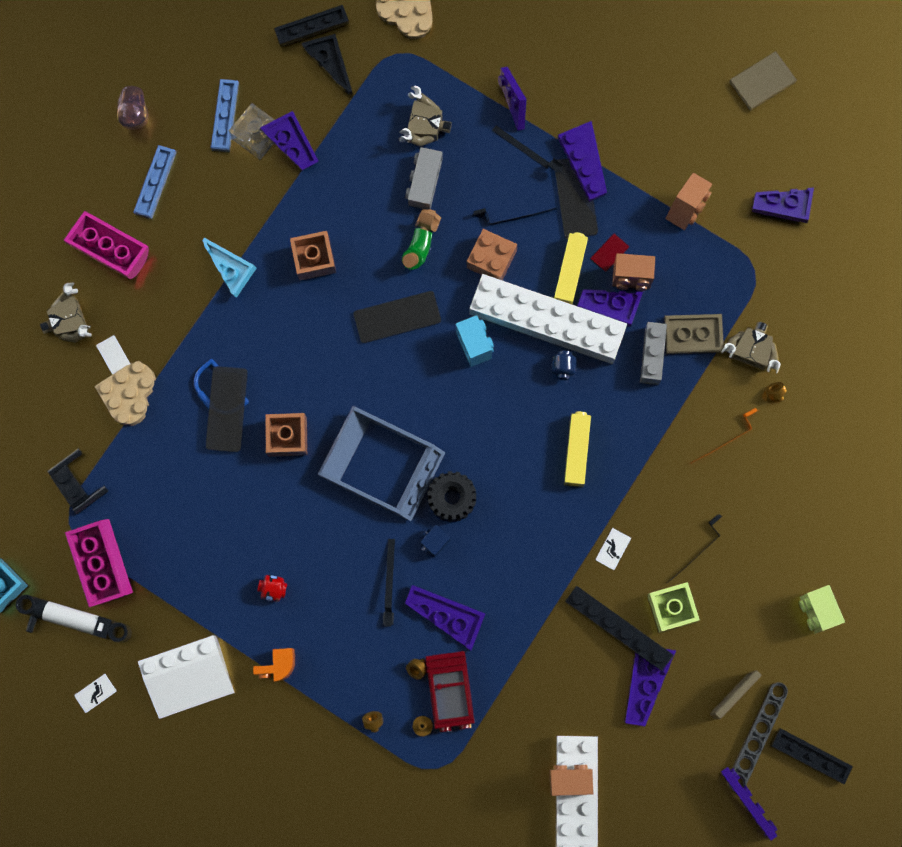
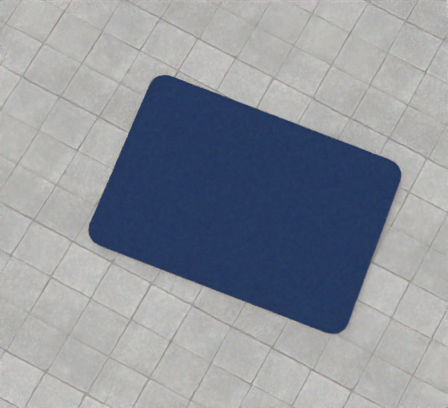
(216, 522)

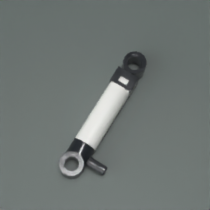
(71, 618)

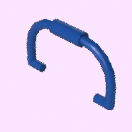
(201, 395)

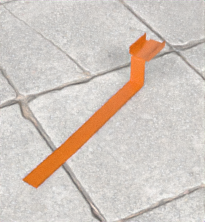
(745, 415)

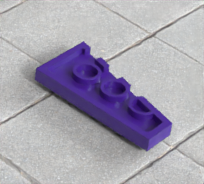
(450, 616)
(644, 688)
(755, 809)

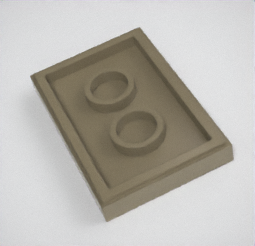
(763, 81)
(694, 334)
(738, 691)

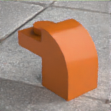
(282, 665)

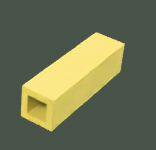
(571, 267)
(577, 449)

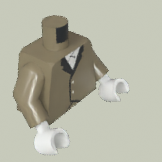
(424, 121)
(66, 317)
(754, 348)

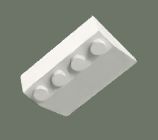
(186, 676)

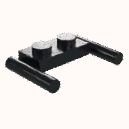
(70, 486)

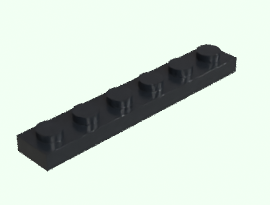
(619, 628)

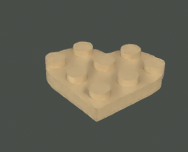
(410, 16)
(127, 393)

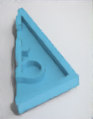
(233, 269)

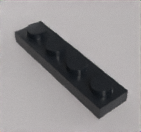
(311, 25)
(811, 756)

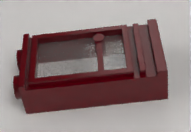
(450, 691)

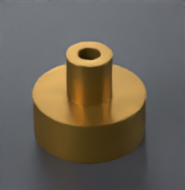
(776, 391)
(416, 668)
(373, 721)
(427, 726)

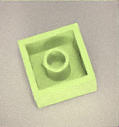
(673, 607)
(821, 609)

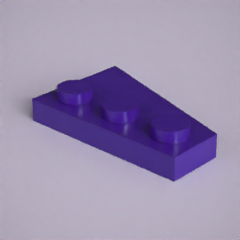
(514, 97)
(291, 140)
(788, 205)
(615, 305)

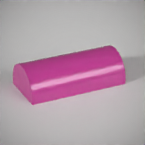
(107, 245)

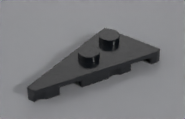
(328, 56)

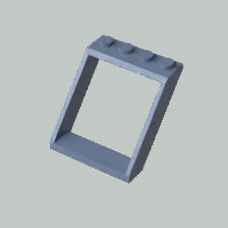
(346, 445)

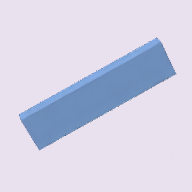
(224, 115)
(154, 182)

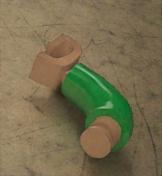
(421, 240)

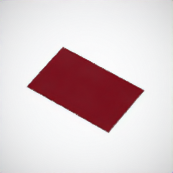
(607, 253)

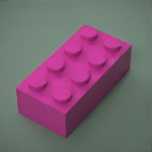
(98, 562)

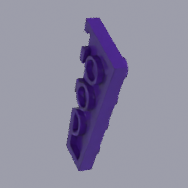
(584, 158)

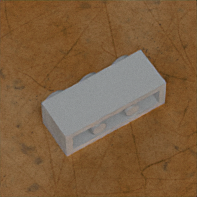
(424, 178)
(653, 353)

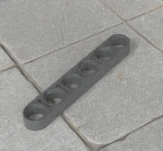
(753, 734)

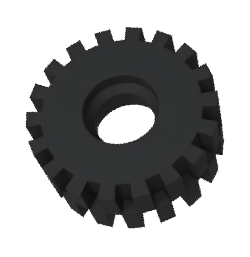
(456, 482)

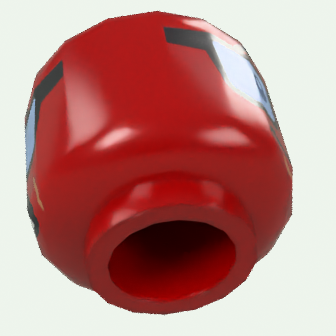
(272, 588)

